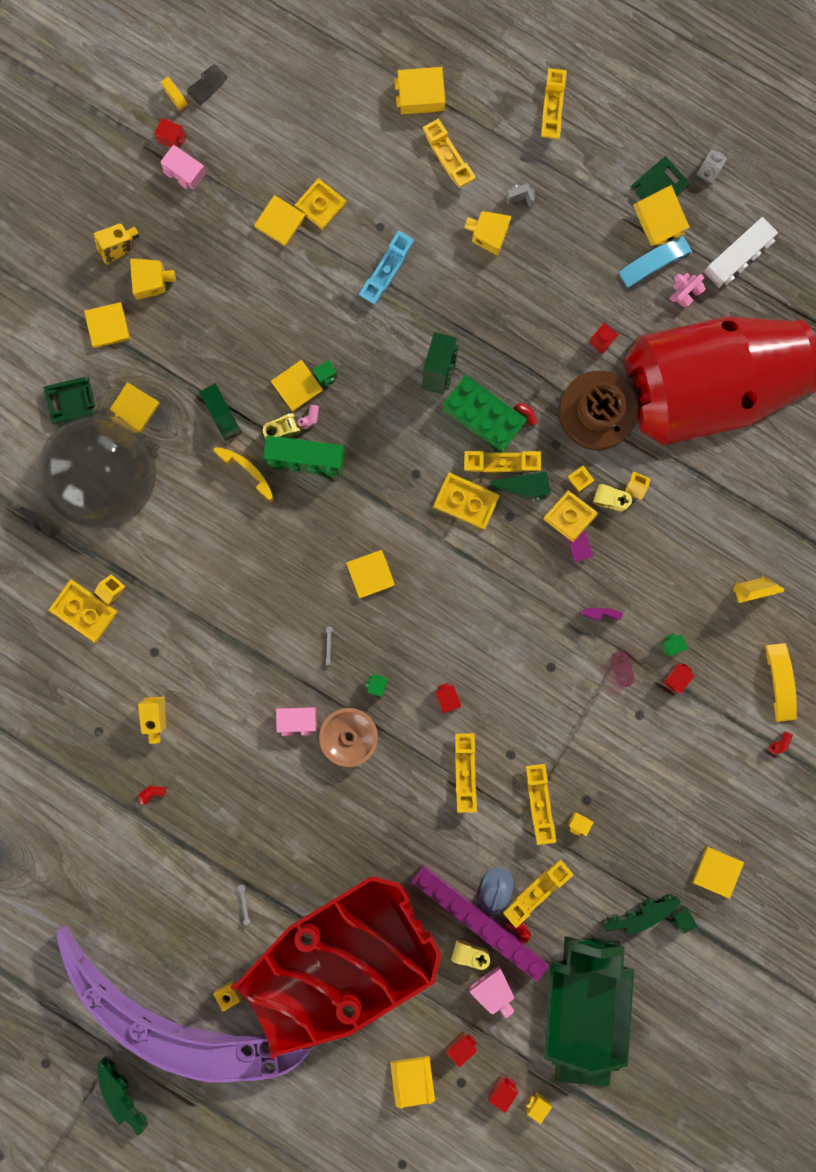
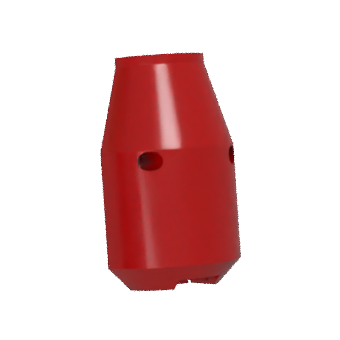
(719, 374)
(360, 955)

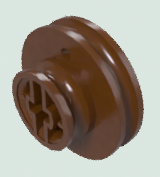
(583, 421)

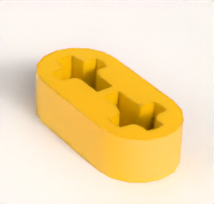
(174, 93)

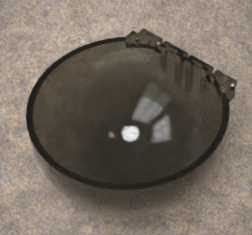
(97, 470)

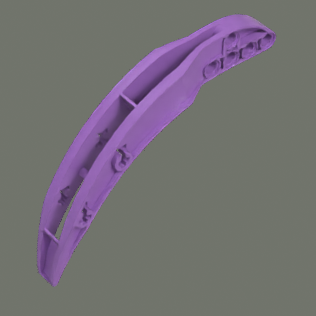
(164, 1043)

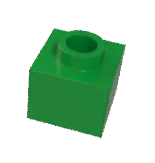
(325, 373)
(673, 644)
(376, 685)

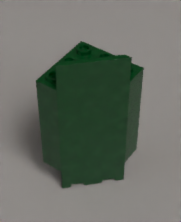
(589, 1012)

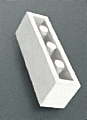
(744, 249)

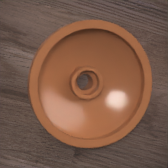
(334, 741)

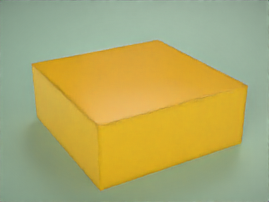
(580, 479)

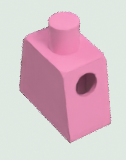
(493, 992)

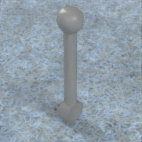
(329, 630)
(241, 888)

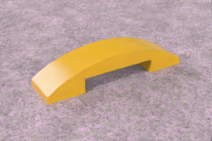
(553, 103)
(447, 154)
(229, 457)
(502, 462)
(783, 682)
(465, 772)
(540, 804)
(537, 892)

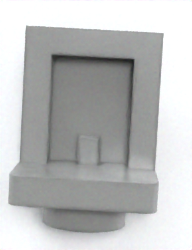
(712, 166)
(519, 193)

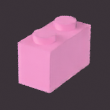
(183, 168)
(296, 720)

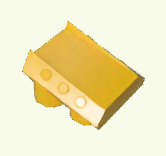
(756, 589)
(412, 1082)

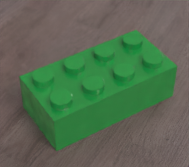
(483, 413)
(304, 455)

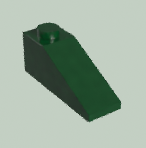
(220, 412)
(526, 486)

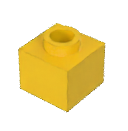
(637, 485)
(109, 589)
(579, 824)
(234, 995)
(538, 1107)

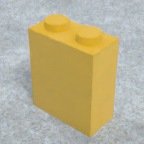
(420, 90)
(661, 216)

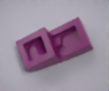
(580, 547)
(596, 613)

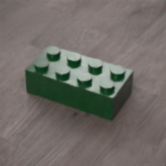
(440, 363)

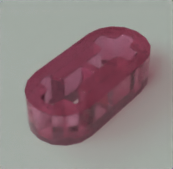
(618, 670)

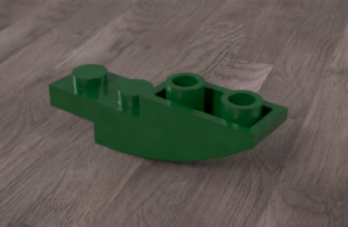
(650, 913)
(113, 1091)

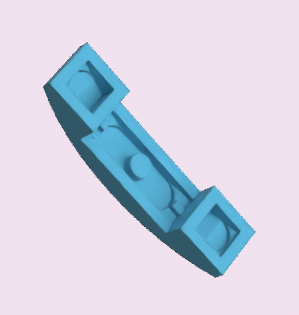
(655, 260)
(387, 268)

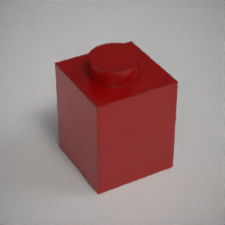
(170, 133)
(603, 338)
(678, 677)
(447, 697)
(461, 1048)
(503, 1093)

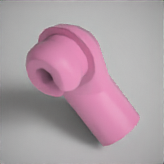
(309, 420)

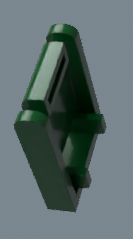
(656, 180)
(73, 397)

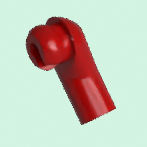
(527, 411)
(782, 745)
(150, 791)
(522, 931)

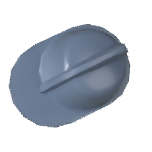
(496, 891)

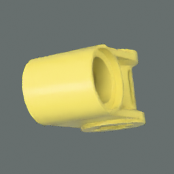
(282, 427)
(608, 498)
(468, 954)

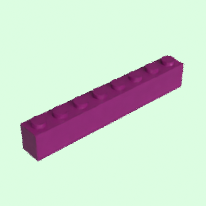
(480, 922)

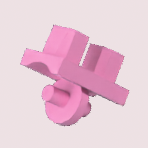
(686, 285)

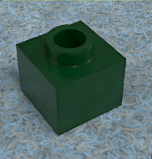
(683, 919)

